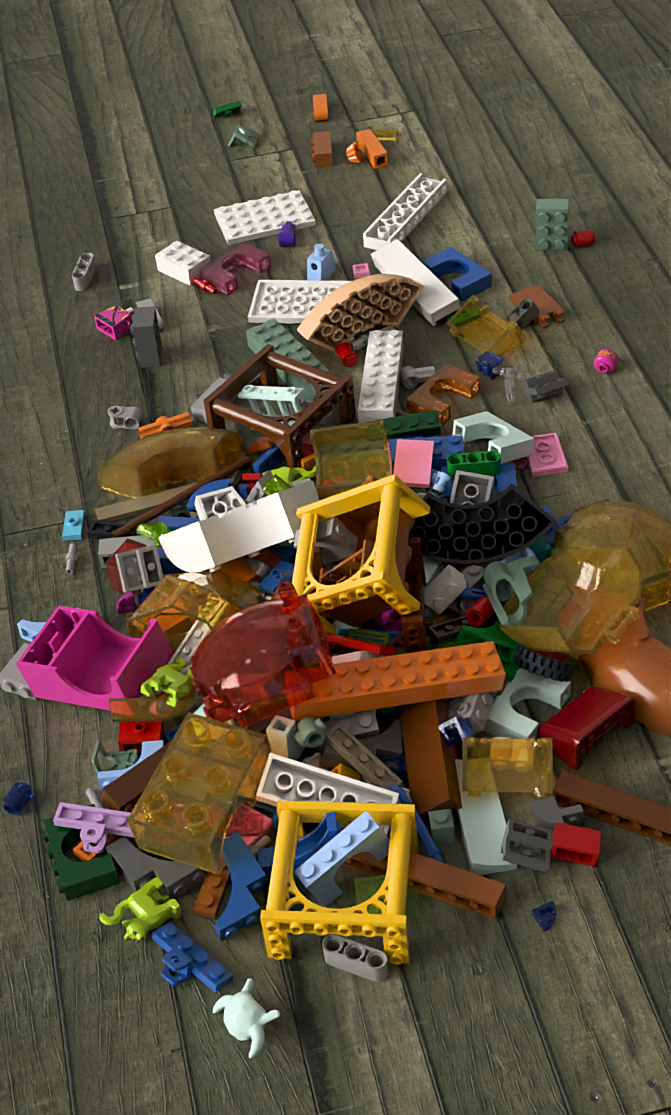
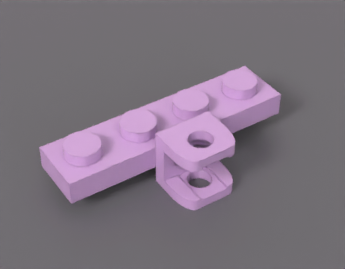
(94, 824)

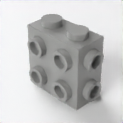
(473, 706)

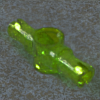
(153, 531)

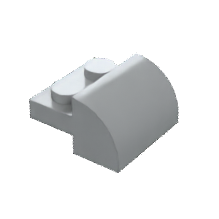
(139, 568)

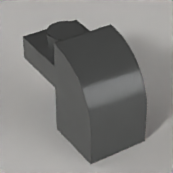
(546, 813)

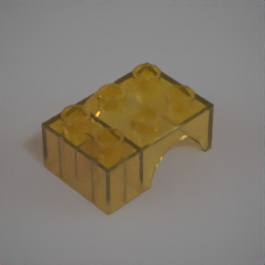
(350, 456)
(198, 790)

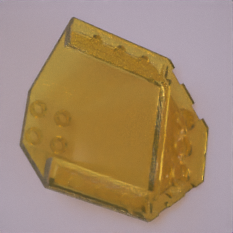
(200, 595)

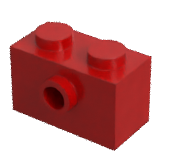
(134, 733)
(575, 844)

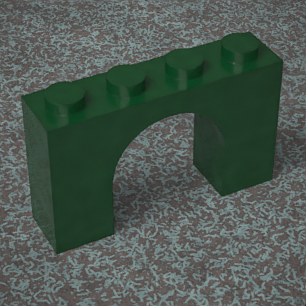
(76, 877)

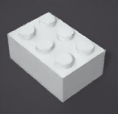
(181, 262)

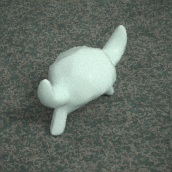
(245, 1017)

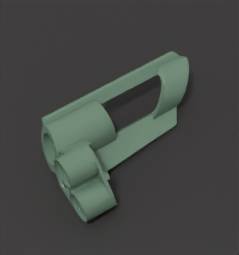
(513, 581)

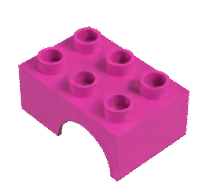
(88, 661)

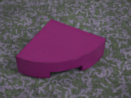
(126, 603)

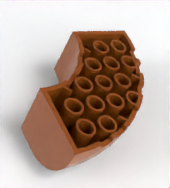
(637, 668)

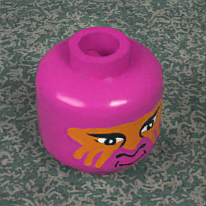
(607, 360)

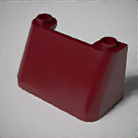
(586, 721)

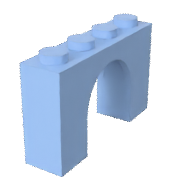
(358, 837)

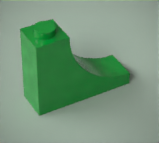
(504, 644)

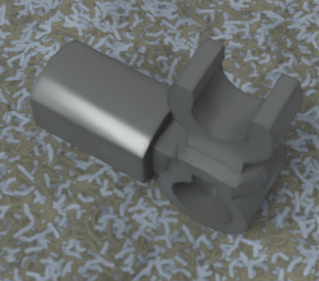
(258, 566)

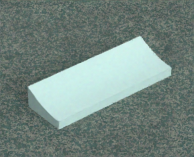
(482, 830)

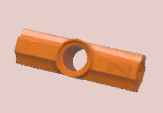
(164, 424)

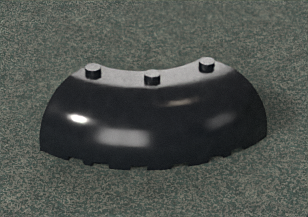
(480, 530)

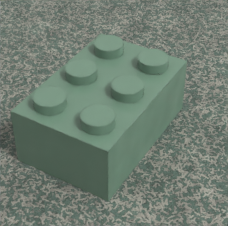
(552, 224)

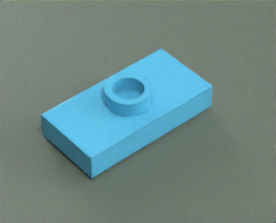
(73, 525)

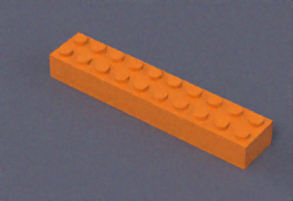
(405, 680)

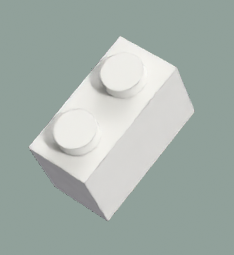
(444, 589)

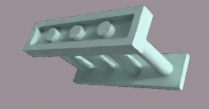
(269, 393)

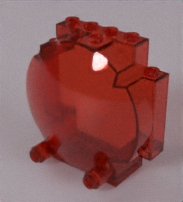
(262, 659)

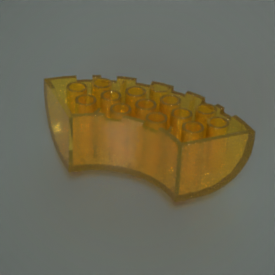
(169, 459)

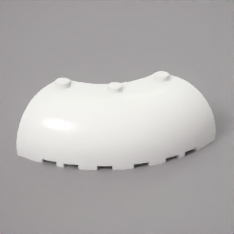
(238, 530)

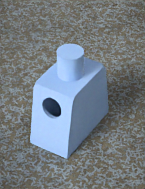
(320, 264)

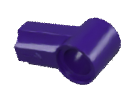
(287, 235)

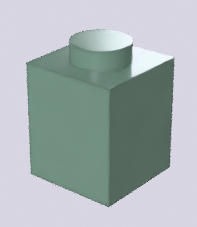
(441, 826)

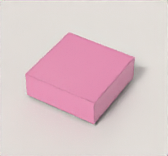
(360, 270)

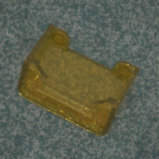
(484, 329)
(507, 765)

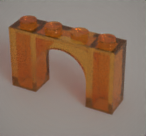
(446, 379)

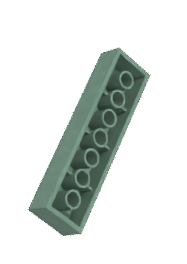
(285, 344)

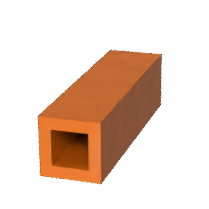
(372, 148)

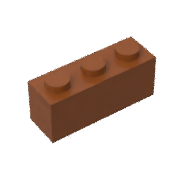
(321, 149)

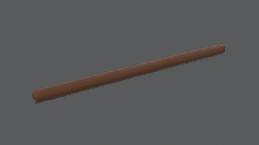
(178, 499)

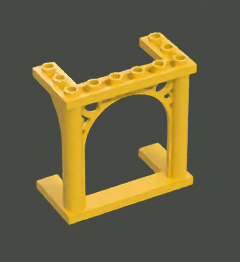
(384, 576)
(391, 924)

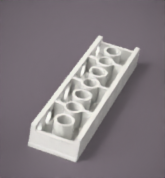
(405, 212)
(435, 298)

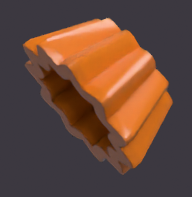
(353, 153)

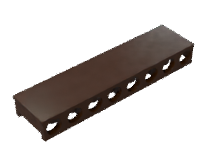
(428, 758)

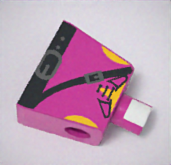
(114, 321)

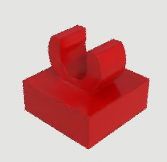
(250, 479)

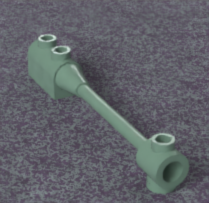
(310, 732)

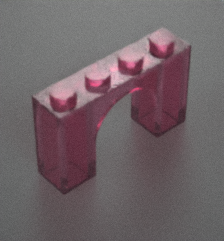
(240, 256)

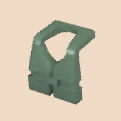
(247, 136)
(120, 759)

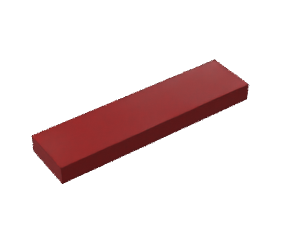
(361, 645)

